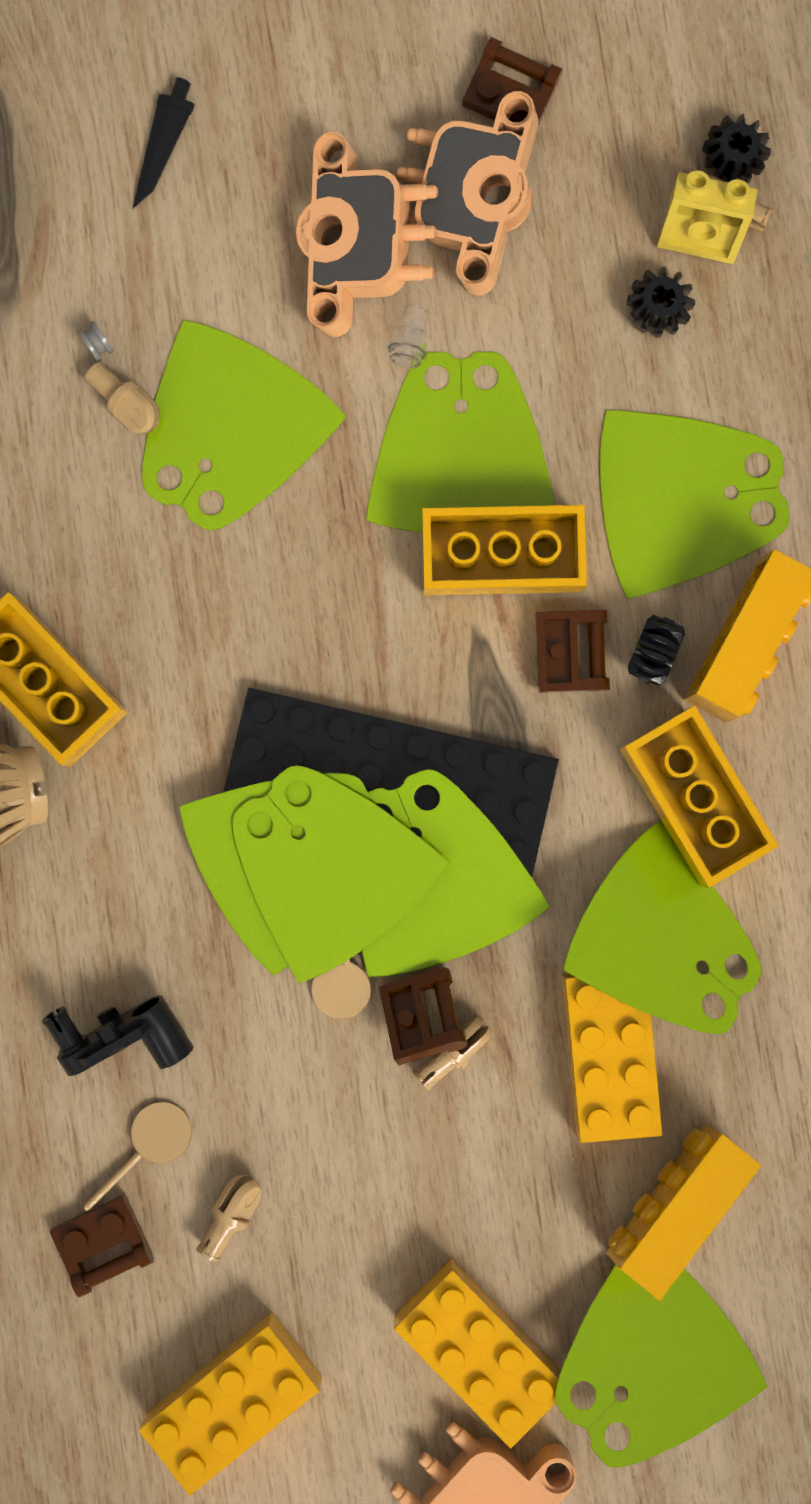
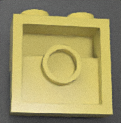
(707, 216)

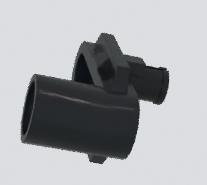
(147, 1021)

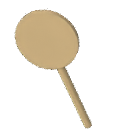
(342, 991)
(158, 1134)

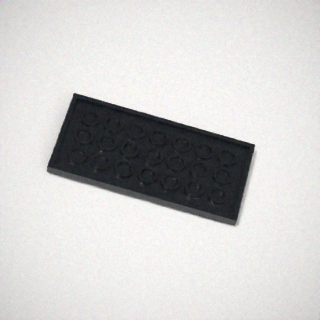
(501, 781)

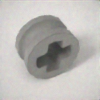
(95, 341)

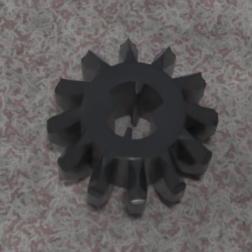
(741, 138)
(665, 290)
(656, 650)

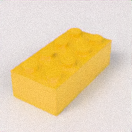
(504, 550)
(751, 637)
(50, 686)
(699, 797)
(610, 1066)
(681, 1210)
(479, 1352)
(230, 1403)

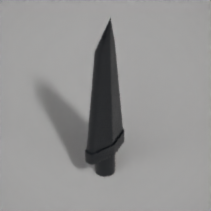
(167, 126)

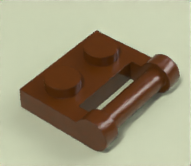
(490, 87)
(559, 651)
(409, 1018)
(95, 1233)

